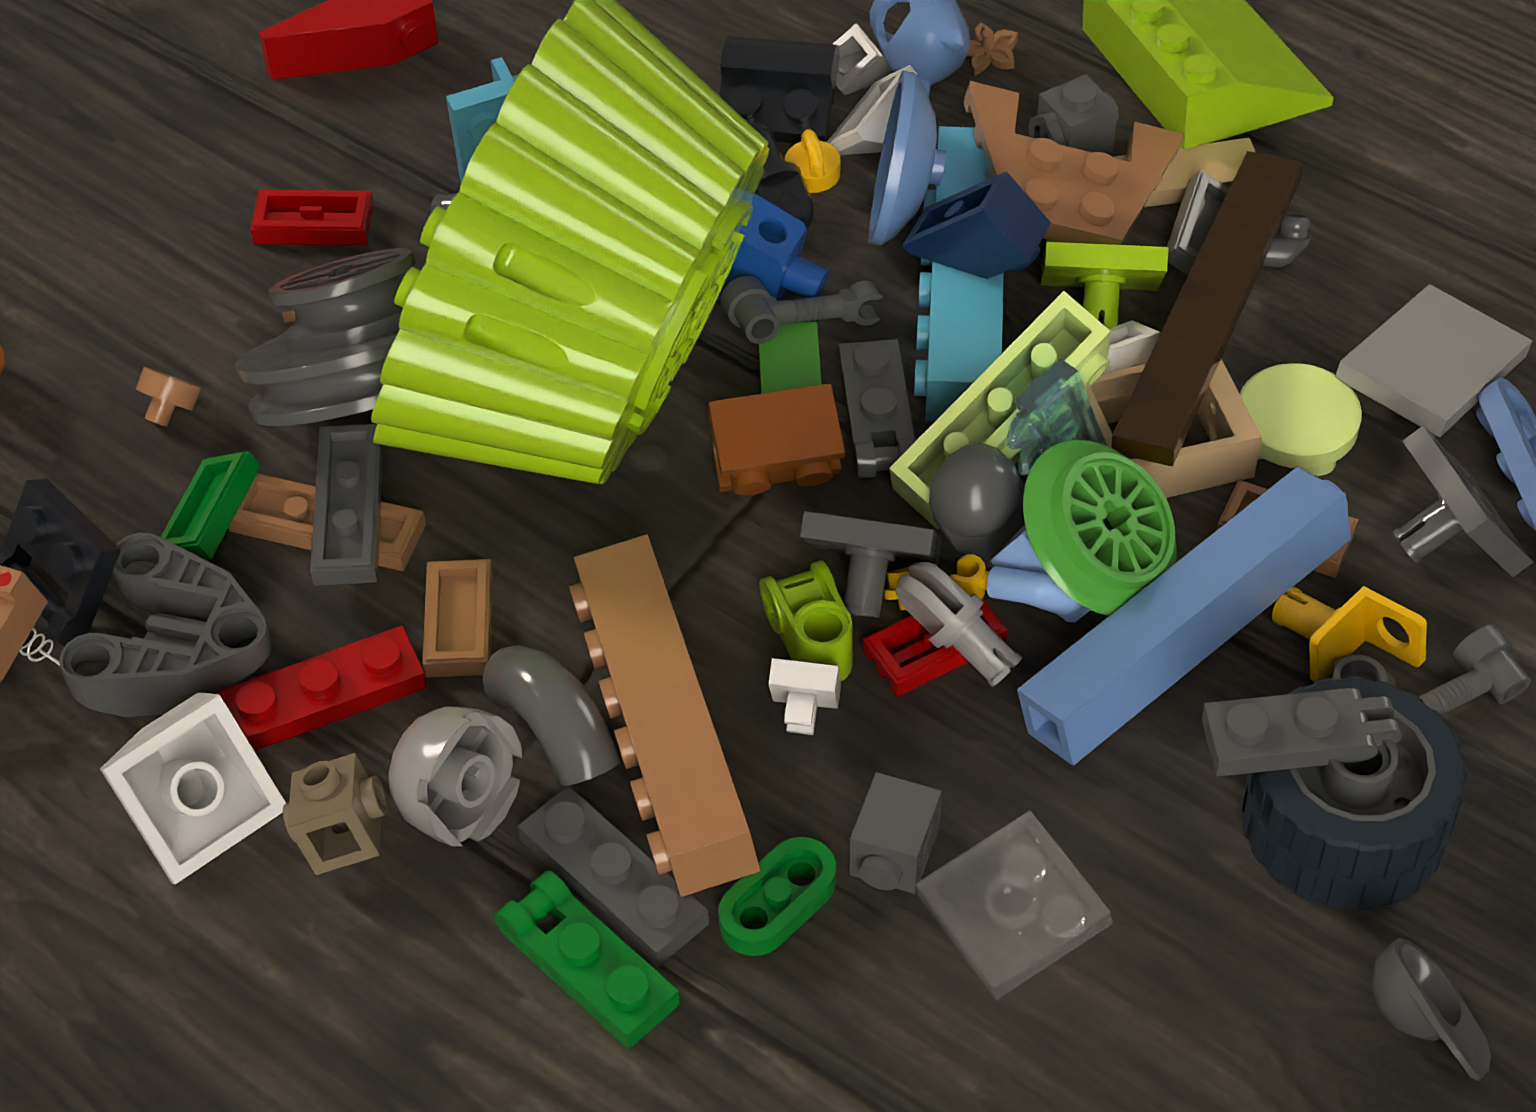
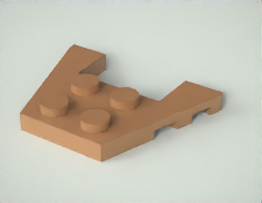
(1079, 191)

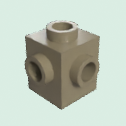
(335, 813)

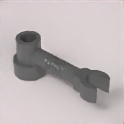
(760, 315)
(1487, 666)

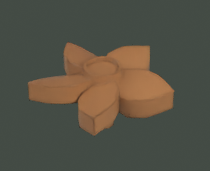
(992, 48)

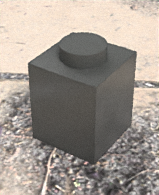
(895, 833)

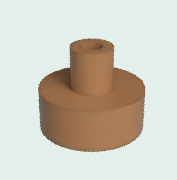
(166, 394)

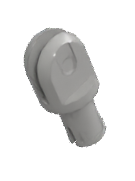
(954, 620)

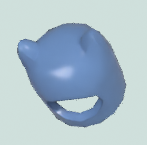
(929, 39)

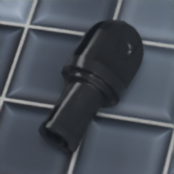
(783, 182)

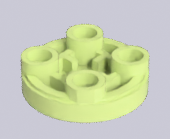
(1302, 416)

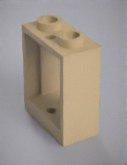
(1226, 420)

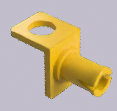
(1343, 630)

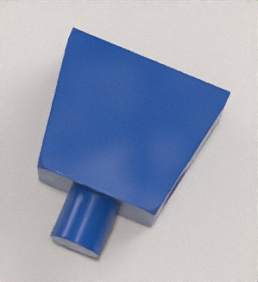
(774, 253)

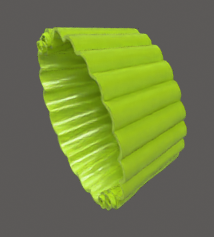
(572, 257)

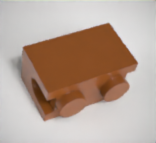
(775, 439)

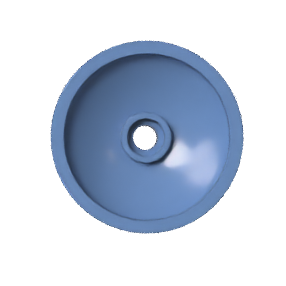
(906, 160)

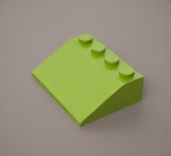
(1203, 65)

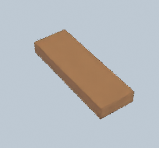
(285, 514)

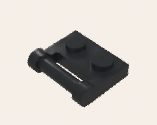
(68, 549)

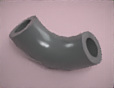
(554, 709)

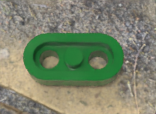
(775, 899)

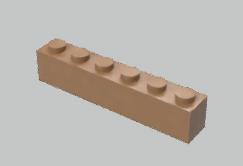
(665, 717)

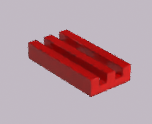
(312, 217)
(921, 660)

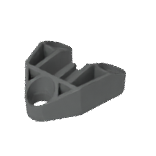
(188, 640)

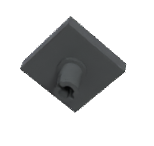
(1459, 507)
(870, 549)

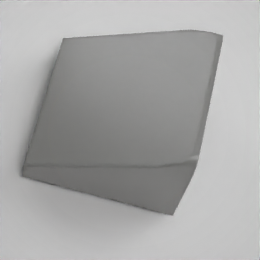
(859, 61)

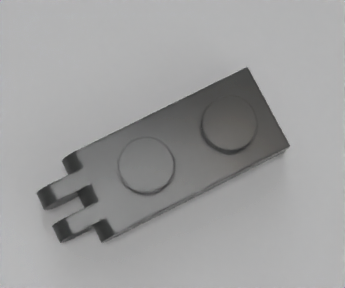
(1296, 730)

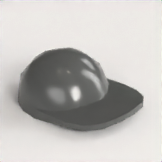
(977, 500)
(1427, 1005)

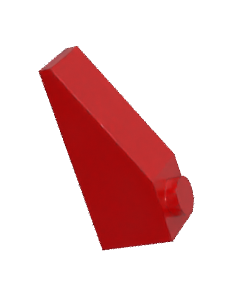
(348, 36)

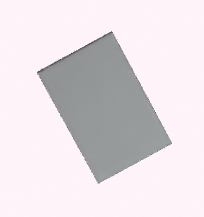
(1433, 359)

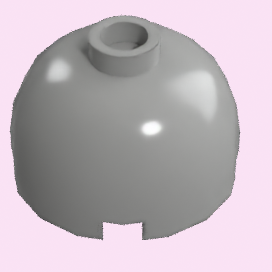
(455, 773)

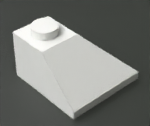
(192, 785)

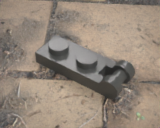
(875, 404)

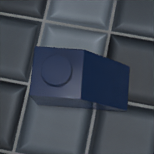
(981, 229)

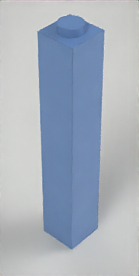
(1184, 615)

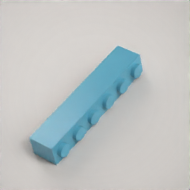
(965, 309)

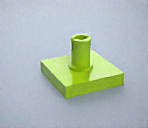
(1103, 272)

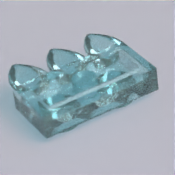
(1050, 413)

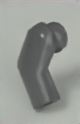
(1290, 240)

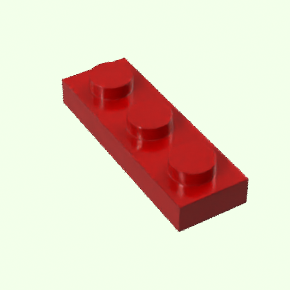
(325, 688)

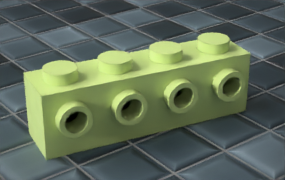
(989, 404)

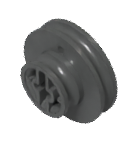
(338, 343)

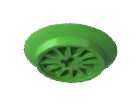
(1084, 485)

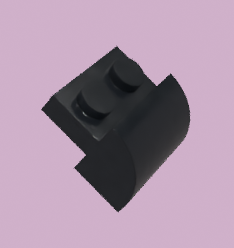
(780, 84)

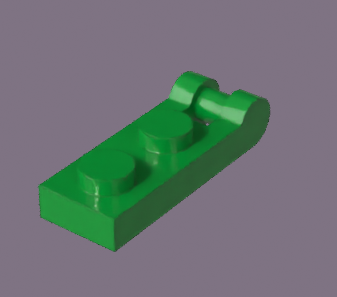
(588, 960)

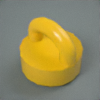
(817, 162)

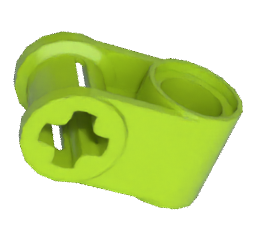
(810, 617)

